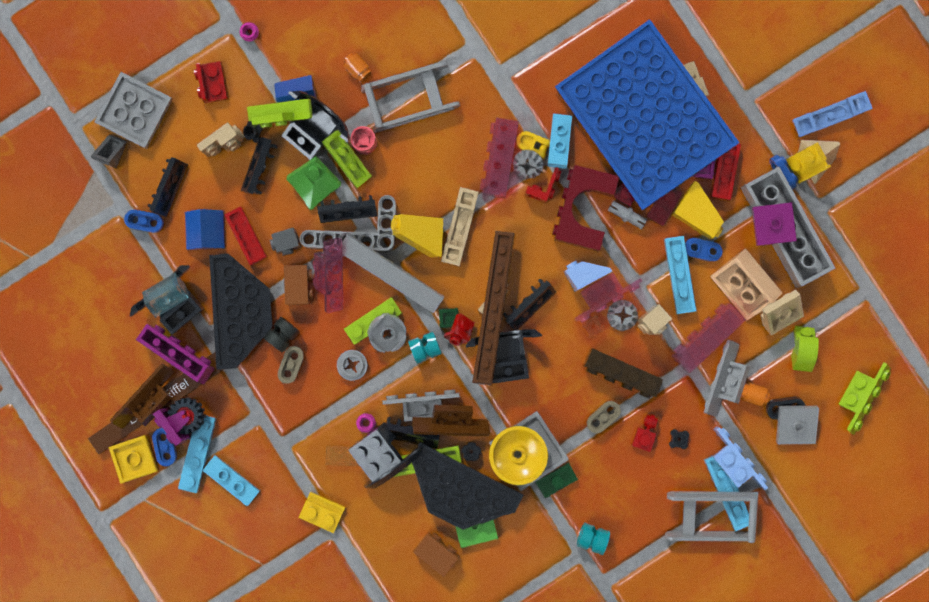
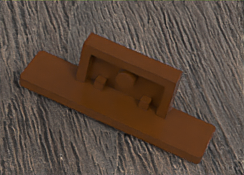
(146, 399)
(451, 421)

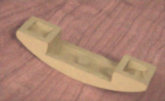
(460, 226)

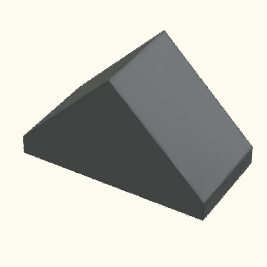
(110, 151)

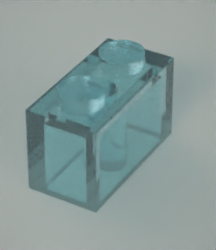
(165, 295)

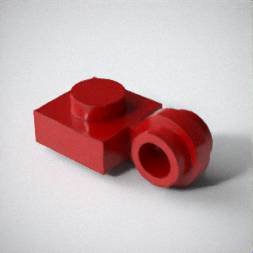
(643, 438)

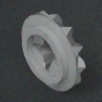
(534, 159)
(616, 308)
(350, 374)

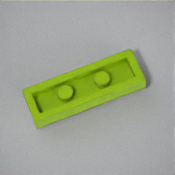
(346, 159)
(358, 330)

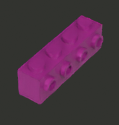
(174, 353)

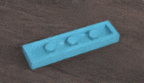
(680, 275)
(197, 456)
(735, 510)

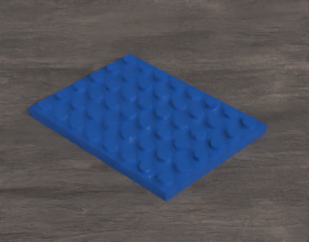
(646, 115)

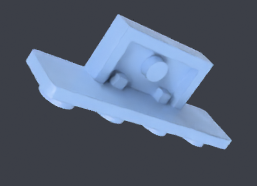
(734, 464)

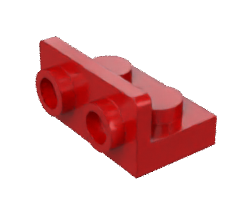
(211, 82)

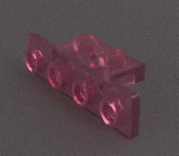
(329, 274)
(603, 292)

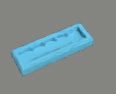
(559, 141)
(231, 480)

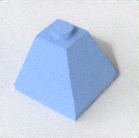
(584, 273)

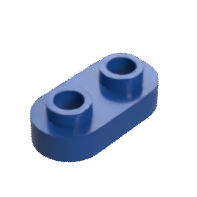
(777, 161)
(144, 221)
(703, 249)
(162, 447)

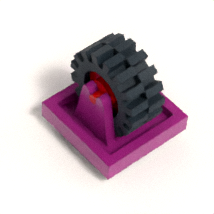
(180, 419)

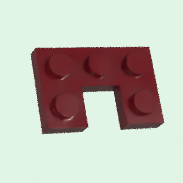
(659, 211)

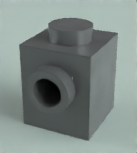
(285, 241)

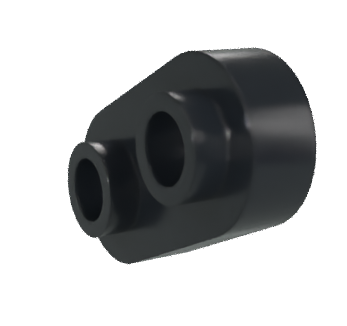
(787, 401)

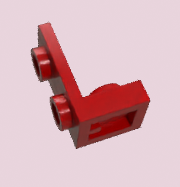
(536, 192)

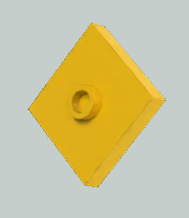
(133, 459)

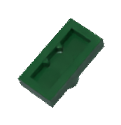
(556, 480)

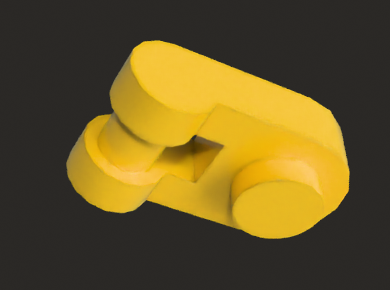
(527, 140)

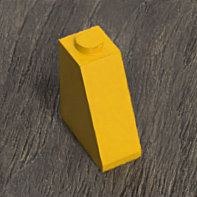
(698, 212)
(420, 232)

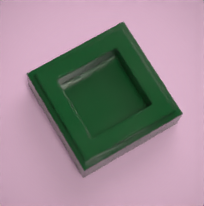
(447, 317)

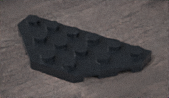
(239, 310)
(460, 492)

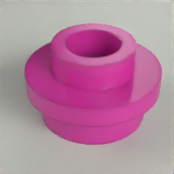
(249, 26)
(361, 427)

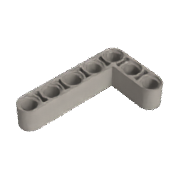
(376, 237)

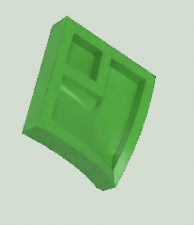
(313, 182)

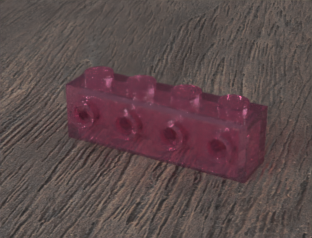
(500, 158)
(708, 337)

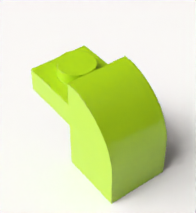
(805, 349)

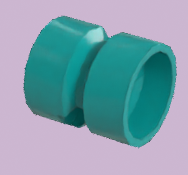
(424, 347)
(593, 538)

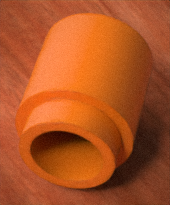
(356, 66)
(755, 394)

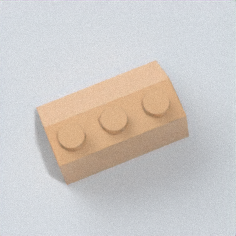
(746, 284)

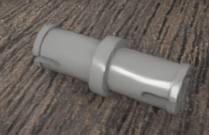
(627, 214)

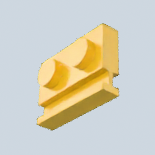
(808, 162)
(322, 512)

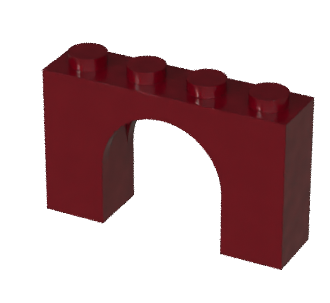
(581, 181)

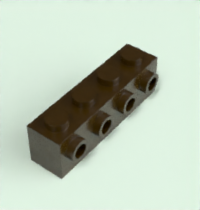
(625, 373)

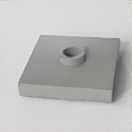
(797, 424)

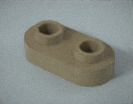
(290, 364)
(604, 418)

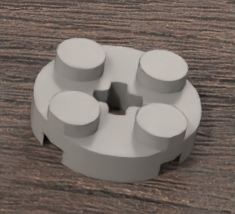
(387, 343)

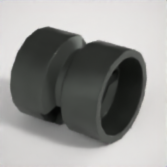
(281, 334)

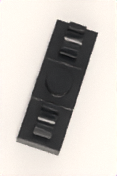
(257, 166)
(168, 186)
(347, 210)
(530, 305)
(405, 434)

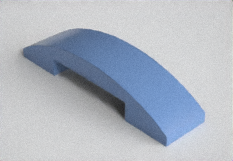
(832, 114)

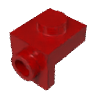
(460, 331)

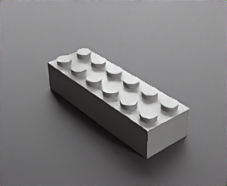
(806, 257)

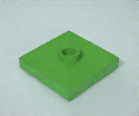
(477, 534)

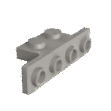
(728, 379)
(420, 406)

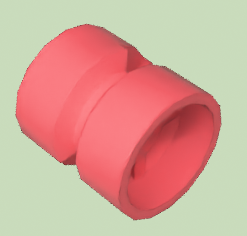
(363, 140)

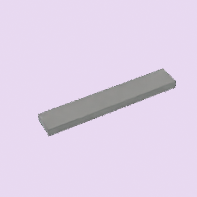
(391, 273)

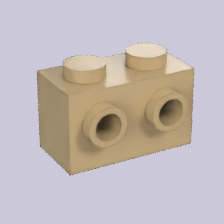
(654, 320)

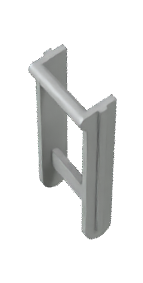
(431, 88)
(689, 509)

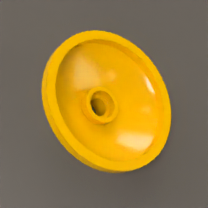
(523, 469)

